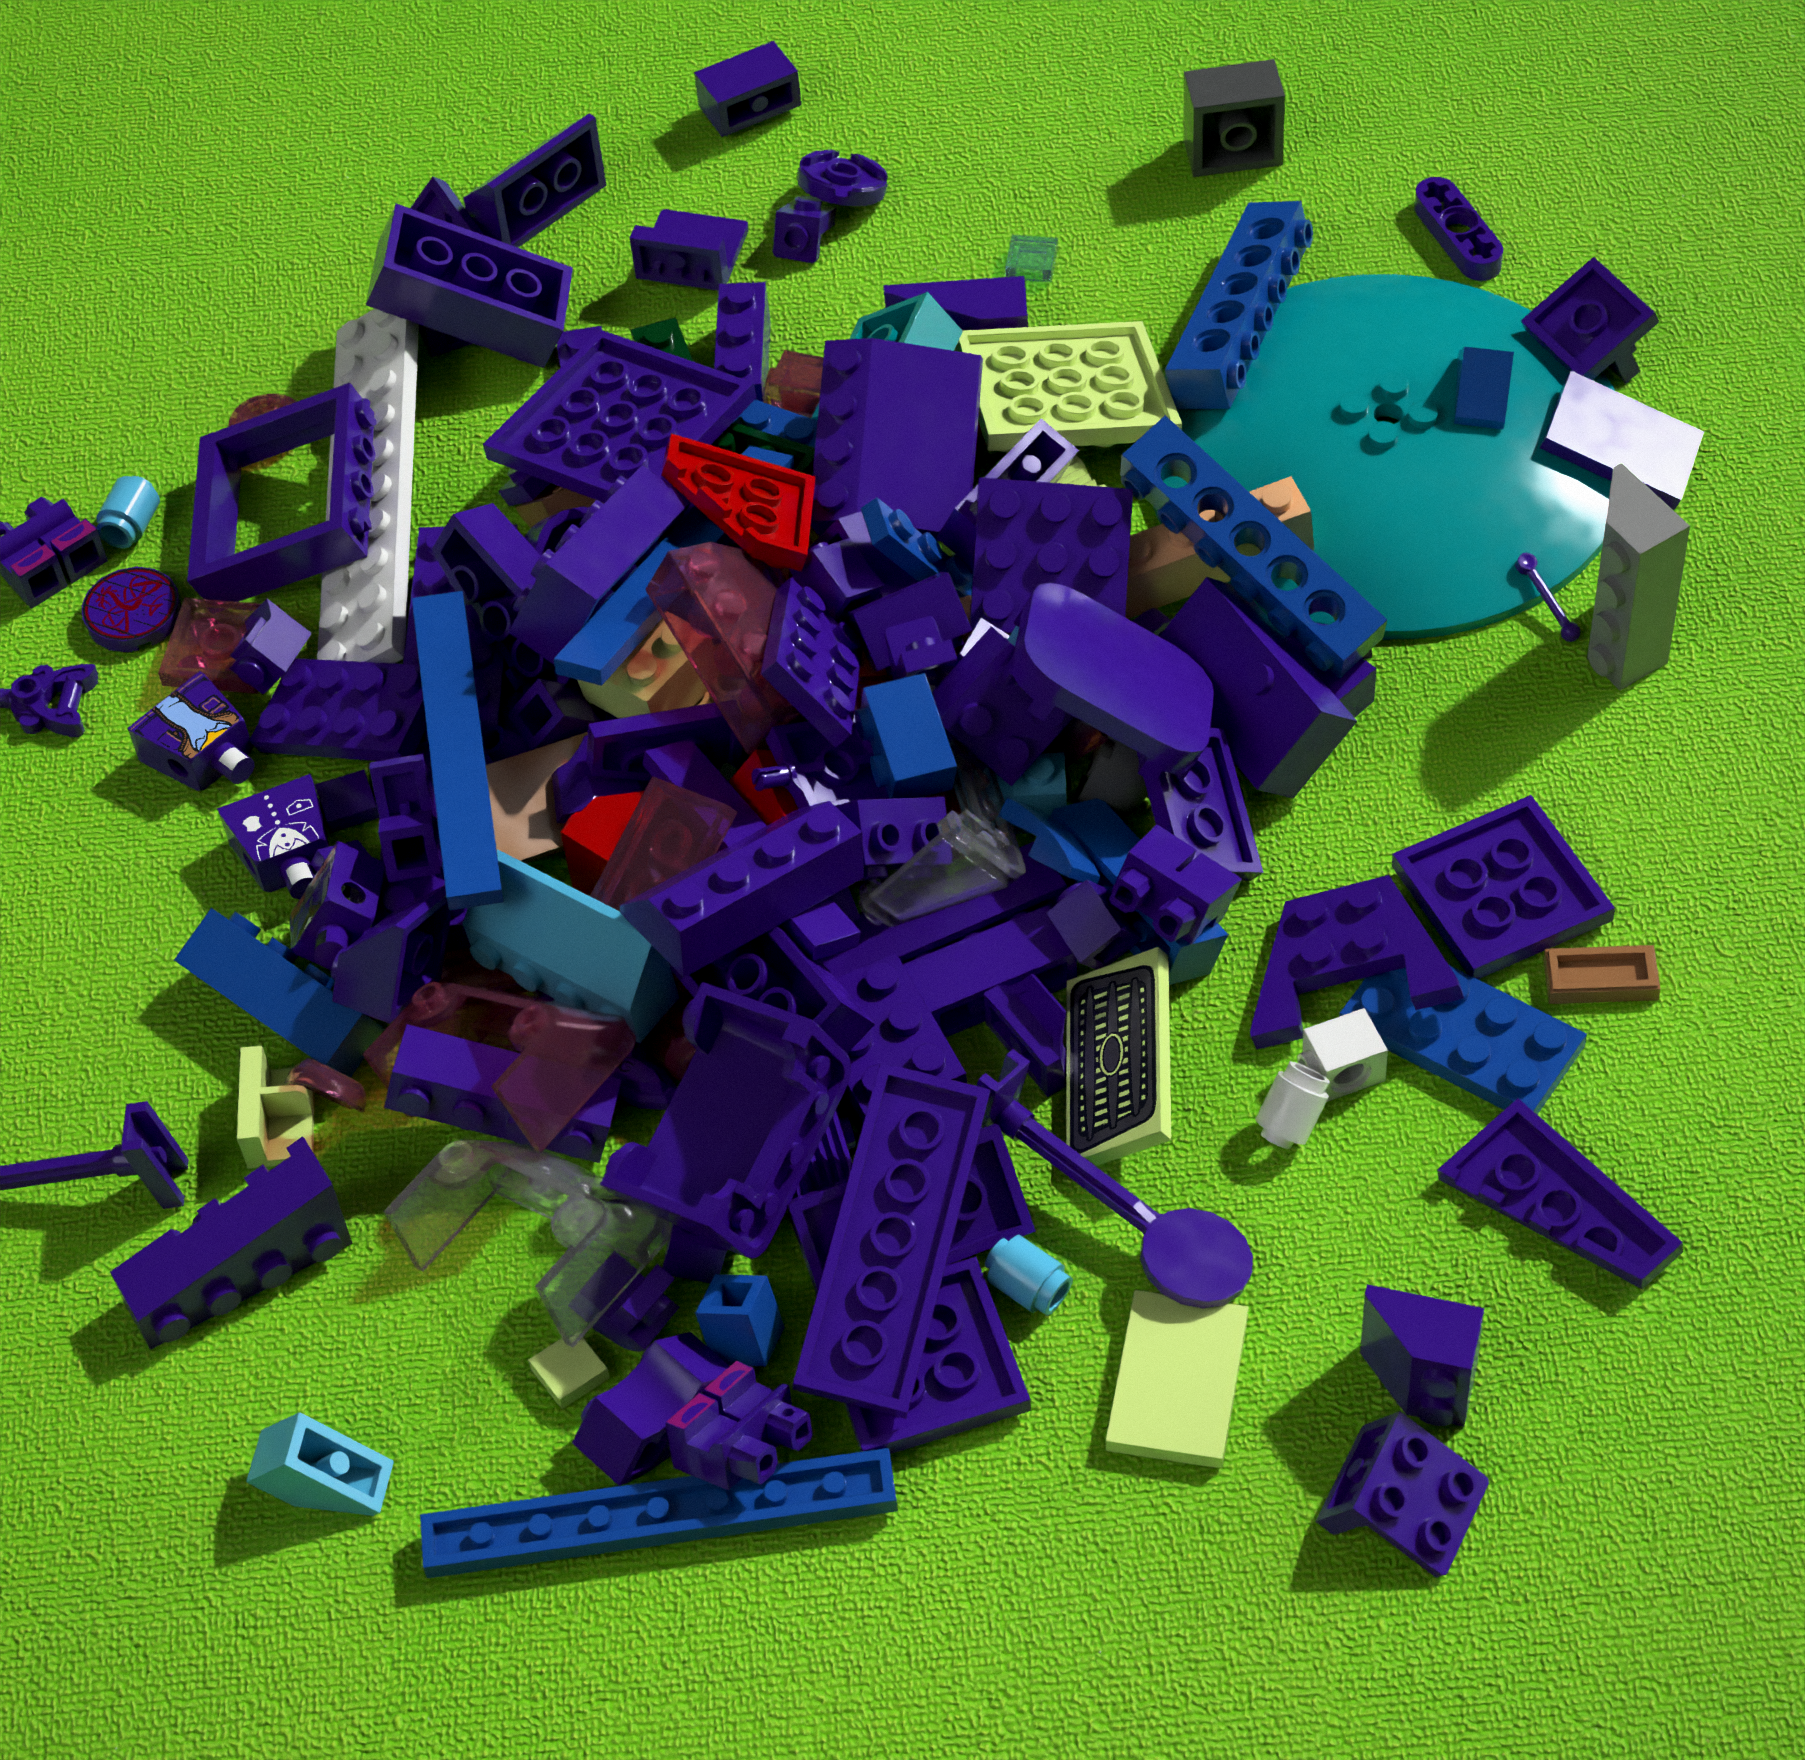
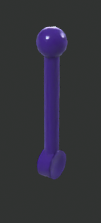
(1526, 565)

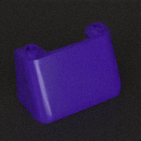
(736, 1122)

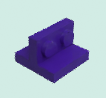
(1592, 323)

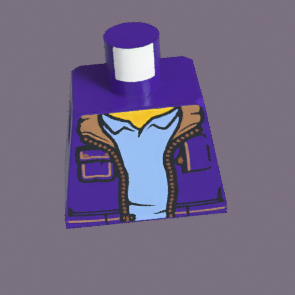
(194, 736)

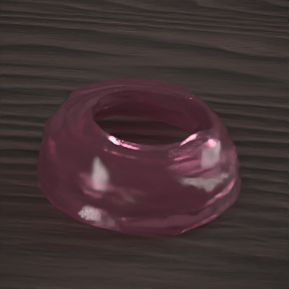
(328, 1084)

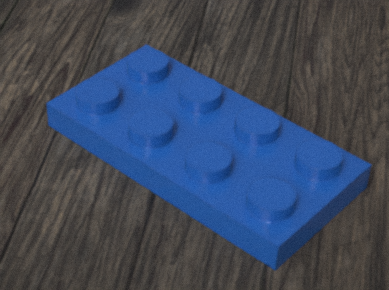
(1477, 1042)

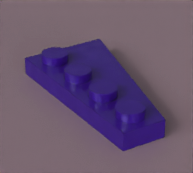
(1554, 1190)

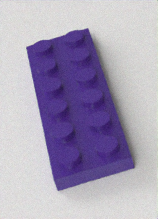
(891, 1240)

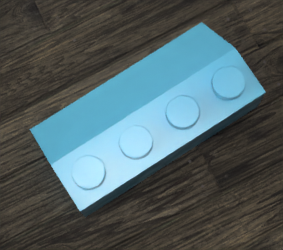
(570, 948)

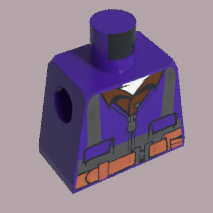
(323, 917)

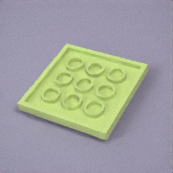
(1081, 379)

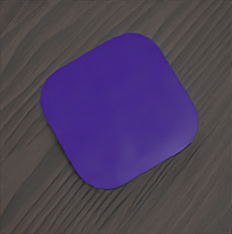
(1112, 678)

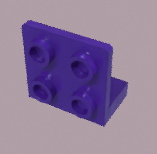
(688, 249)
(1406, 1492)

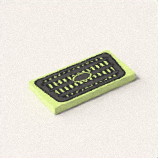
(1119, 1058)

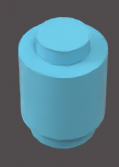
(127, 511)
(1027, 1275)

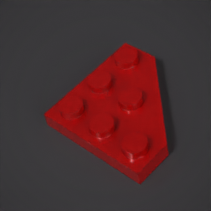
(747, 498)

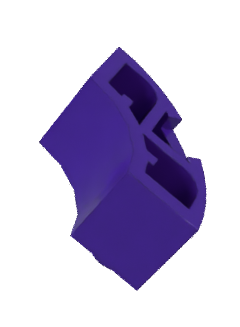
(626, 1425)

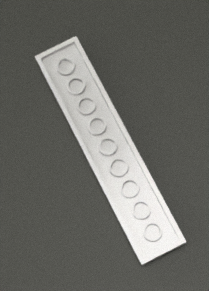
(367, 599)

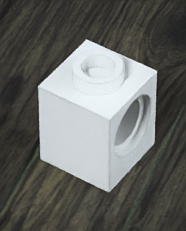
(1346, 1053)

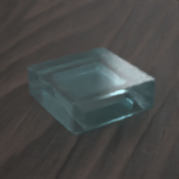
(1032, 257)

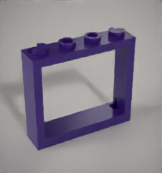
(231, 576)

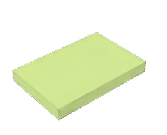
(1177, 1380)

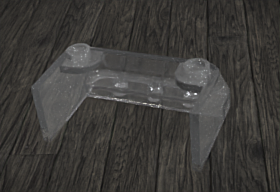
(604, 1234)

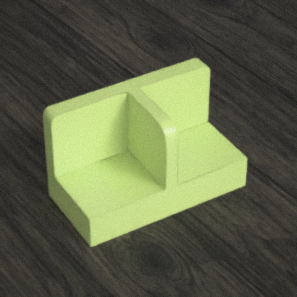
(270, 1111)

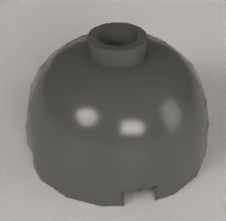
(1113, 778)

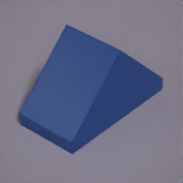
(1482, 387)

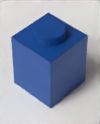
(740, 1319)

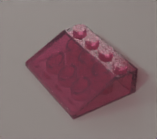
(721, 614)

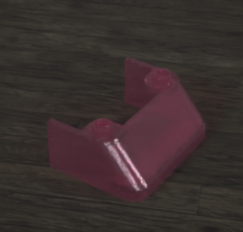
(562, 1046)

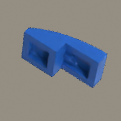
(1053, 843)

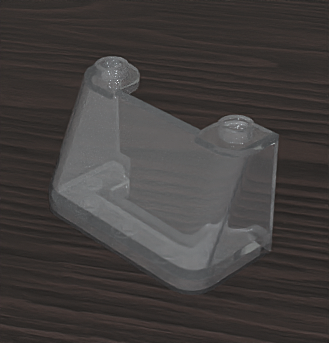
(965, 861)

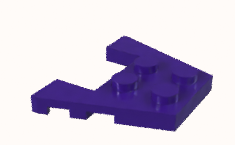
(1343, 939)

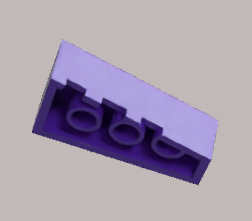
(492, 568)
(234, 1248)

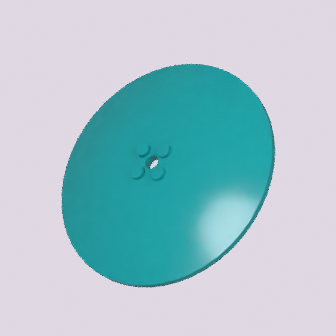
(1417, 508)

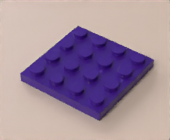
(615, 413)

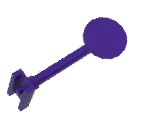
(144, 1151)
(1183, 1252)

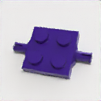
(816, 769)

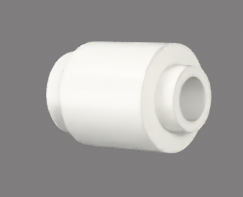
(1293, 1105)

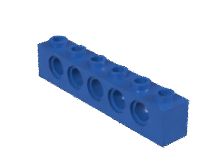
(1238, 305)
(1170, 452)

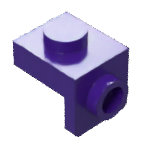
(800, 228)

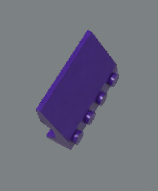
(896, 429)

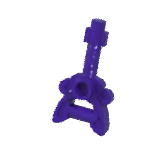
(33, 693)

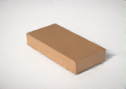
(1601, 974)

